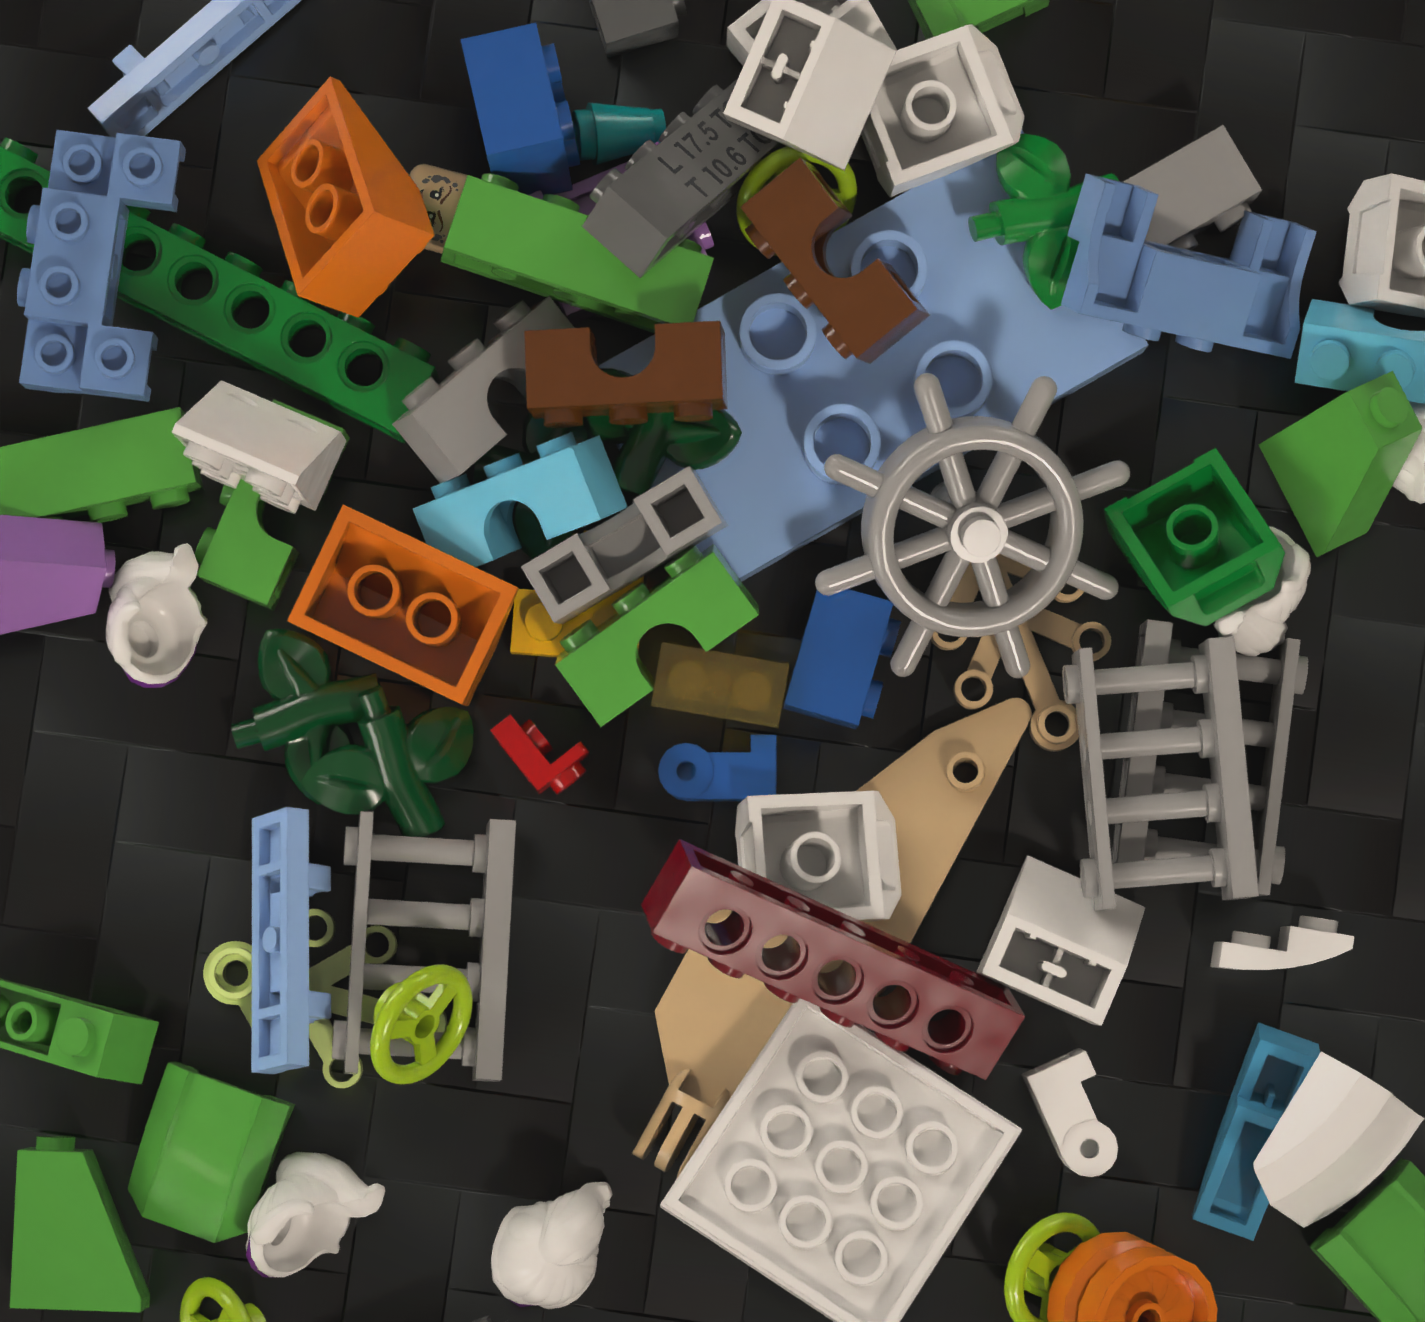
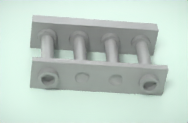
(1215, 737)
(1143, 777)
(483, 918)

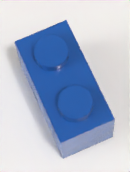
(840, 656)

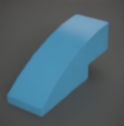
(1264, 1088)

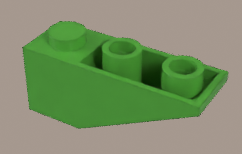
(75, 1033)

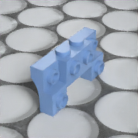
(79, 261)
(1179, 291)

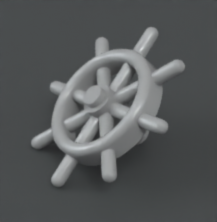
(972, 526)

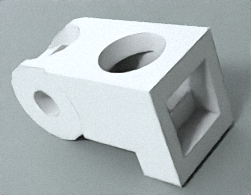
(1067, 1114)

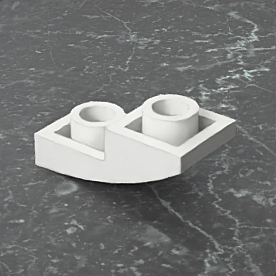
(1297, 946)

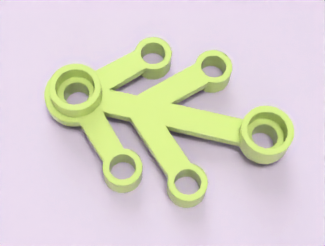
(320, 979)

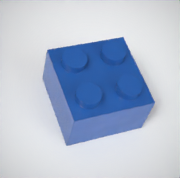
(522, 109)

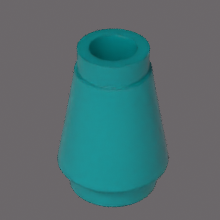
(614, 131)

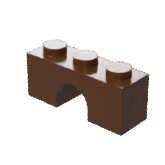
(795, 221)
(681, 378)

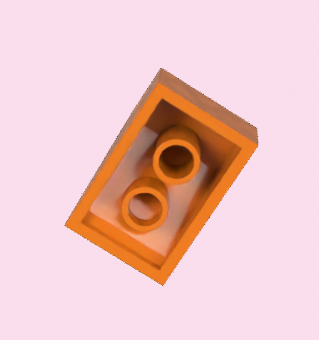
(341, 203)

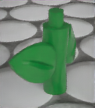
(1036, 213)

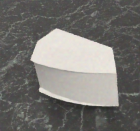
(941, 110)
(1386, 246)
(824, 847)
(1331, 1141)

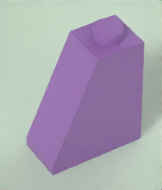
(50, 570)

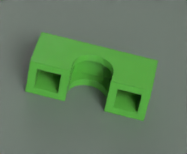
(240, 552)
(697, 594)

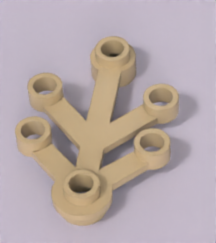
(1037, 679)

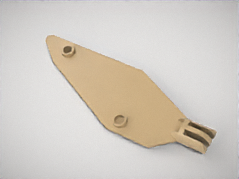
(720, 1023)

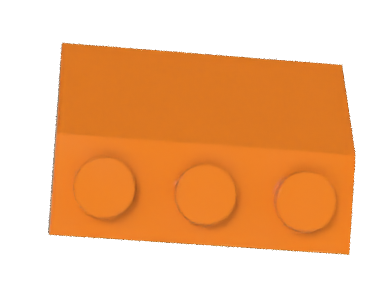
(404, 605)

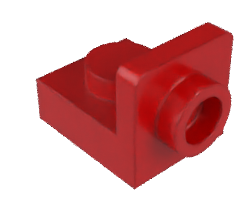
(527, 750)

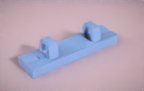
(182, 63)
(281, 941)

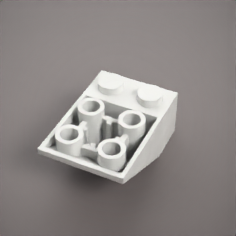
(263, 443)

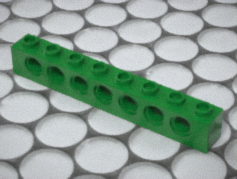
(215, 315)

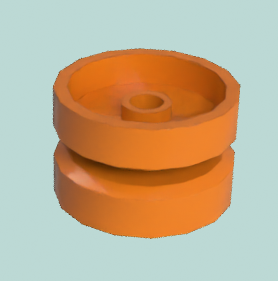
(1128, 1281)

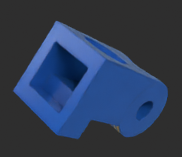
(720, 776)

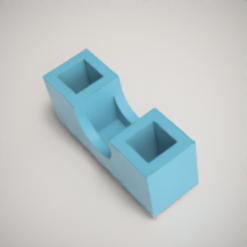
(1348, 348)
(563, 488)

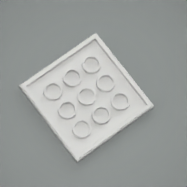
(840, 1168)

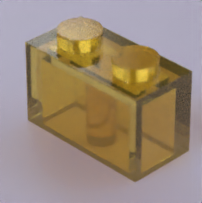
(720, 684)

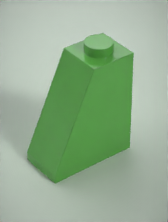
(1344, 460)
(69, 1235)

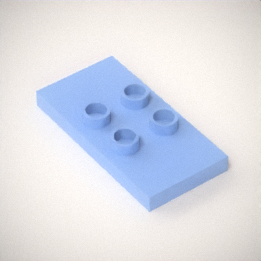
(808, 402)

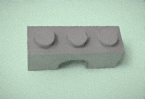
(451, 420)
(624, 547)

